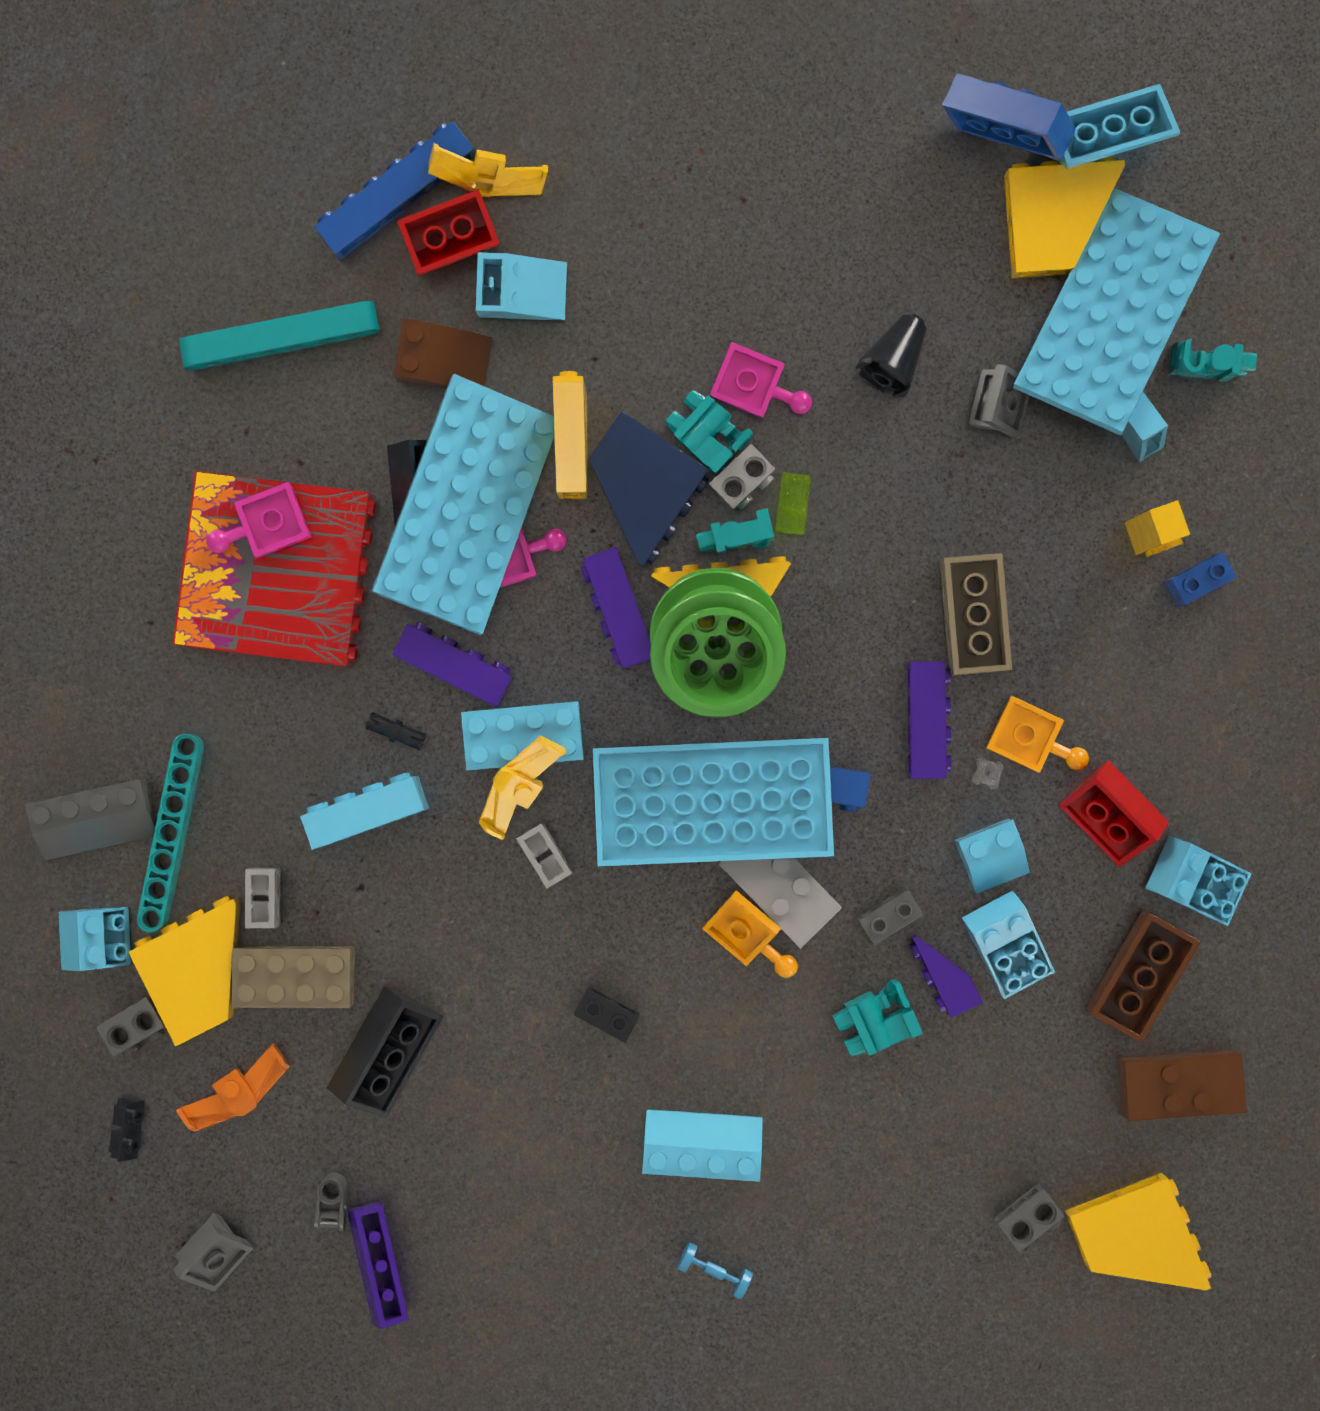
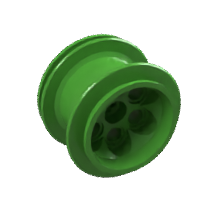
(709, 689)

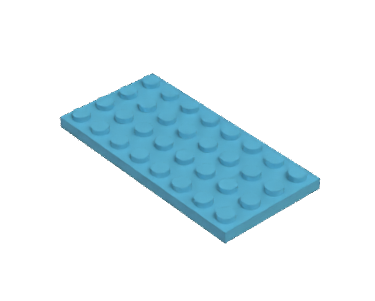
(1116, 311)
(466, 505)
(713, 802)

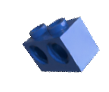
(1200, 579)

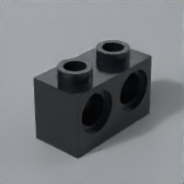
(606, 1014)

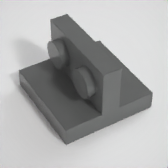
(998, 403)
(211, 1254)

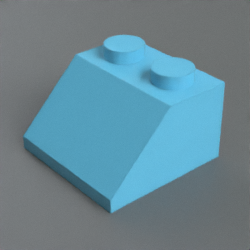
(993, 855)

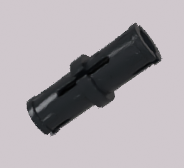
(395, 731)

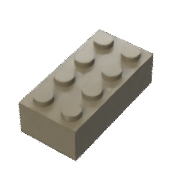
(975, 614)
(293, 976)

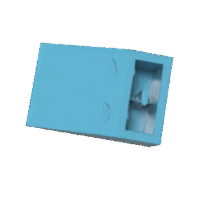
(520, 287)
(1198, 880)
(1008, 944)

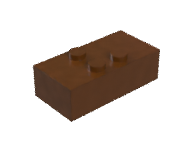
(1142, 975)
(1182, 1085)

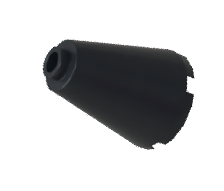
(894, 356)

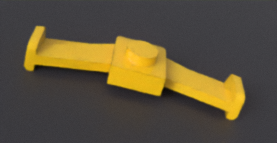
(486, 173)
(518, 785)

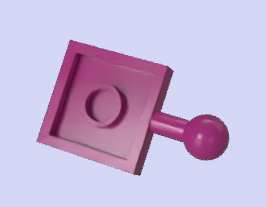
(750, 380)
(268, 521)
(520, 563)

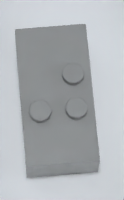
(785, 895)

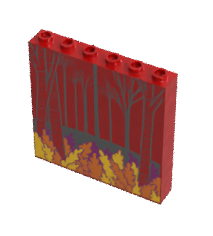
(285, 603)

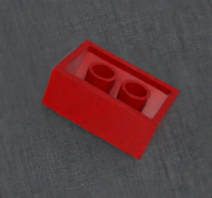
(448, 232)
(1114, 814)

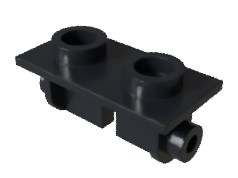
(126, 1143)

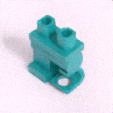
(1222, 361)
(701, 426)
(735, 536)
(872, 1028)

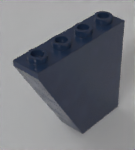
(645, 484)

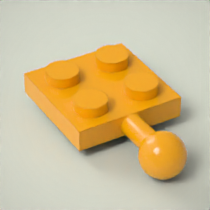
(1028, 736)
(746, 933)

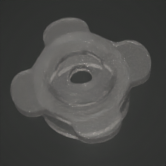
(995, 772)

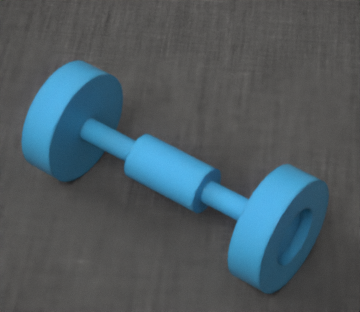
(714, 1270)

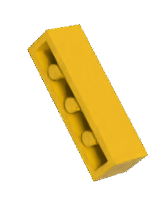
(1157, 529)

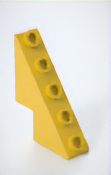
(765, 574)

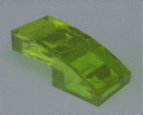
(793, 503)

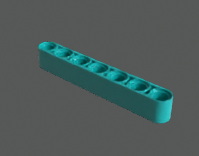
(279, 335)
(161, 843)

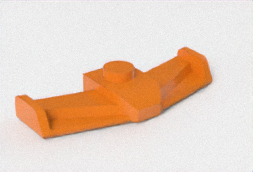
(236, 1092)

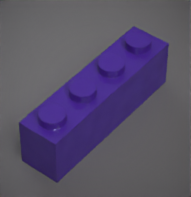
(618, 607)
(453, 665)
(927, 720)
(377, 1265)

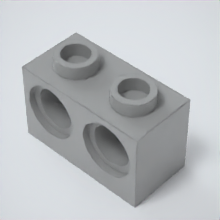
(736, 473)
(544, 855)
(262, 897)

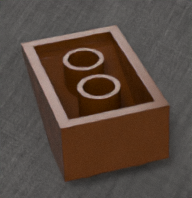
(434, 352)

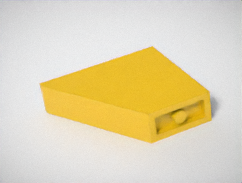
(1055, 213)
(570, 435)
(192, 969)
(1140, 1235)

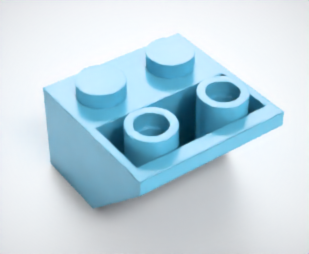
(94, 938)

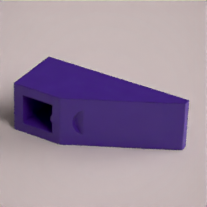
(953, 985)

